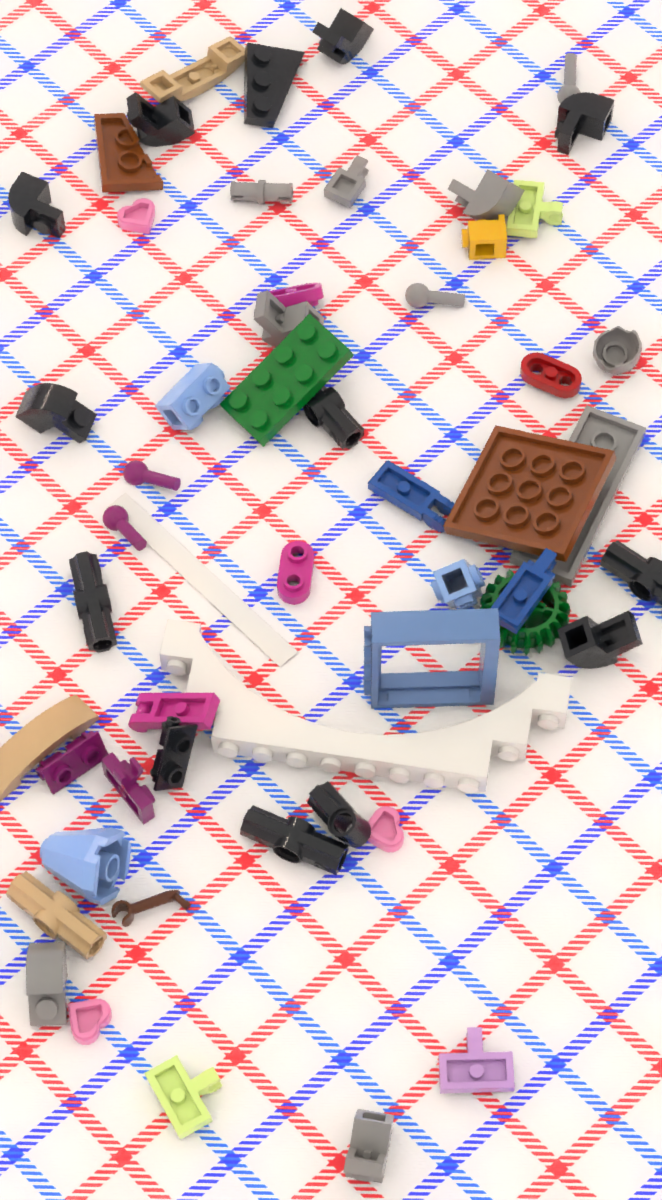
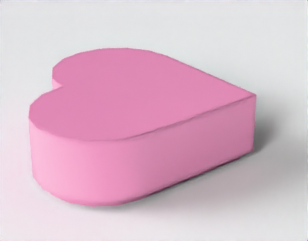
(137, 217)
(386, 829)
(88, 1018)

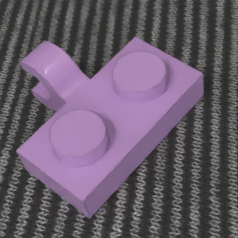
(476, 1069)

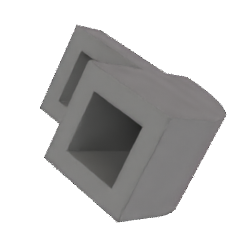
(490, 198)
(280, 320)
(47, 983)
(369, 1146)

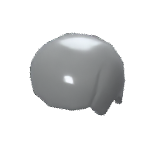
(617, 350)

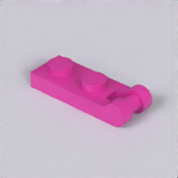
(188, 707)

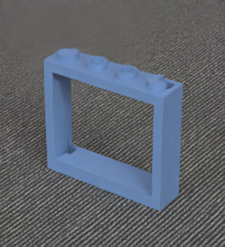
(432, 628)

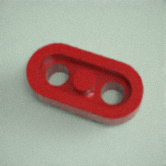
(551, 375)

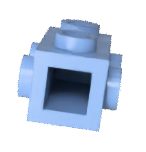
(193, 396)
(458, 584)

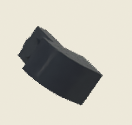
(343, 38)
(585, 115)
(160, 125)
(30, 207)
(55, 406)
(598, 645)

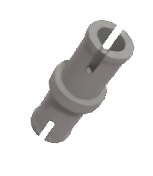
(261, 191)

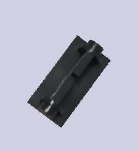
(173, 759)

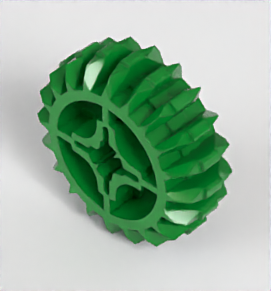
(540, 626)

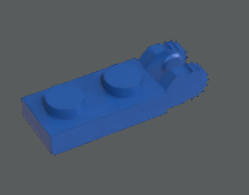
(410, 494)

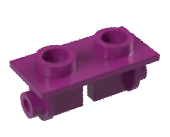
(78, 759)

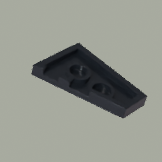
(267, 82)

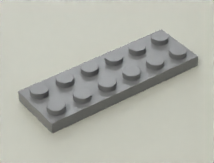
(606, 432)

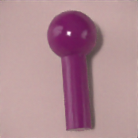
(138, 473)
(116, 519)

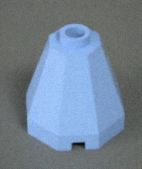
(88, 861)

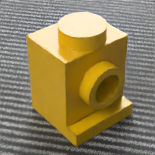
(485, 238)

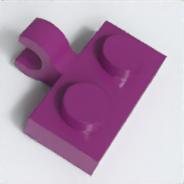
(123, 779)

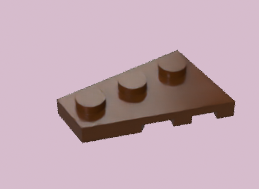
(121, 158)

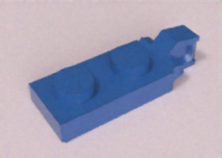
(525, 591)

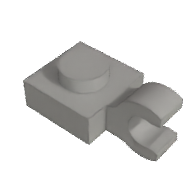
(347, 185)

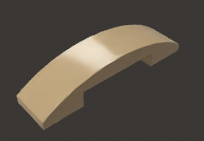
(199, 76)
(40, 738)

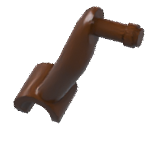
(148, 903)

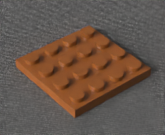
(530, 492)

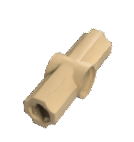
(56, 915)

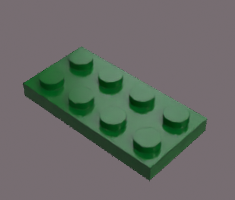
(286, 380)

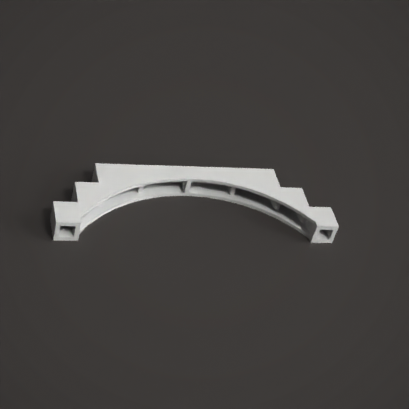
(438, 758)

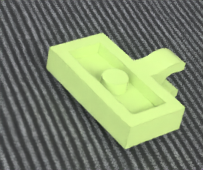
(530, 209)
(181, 1095)

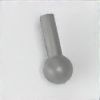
(569, 78)
(419, 295)

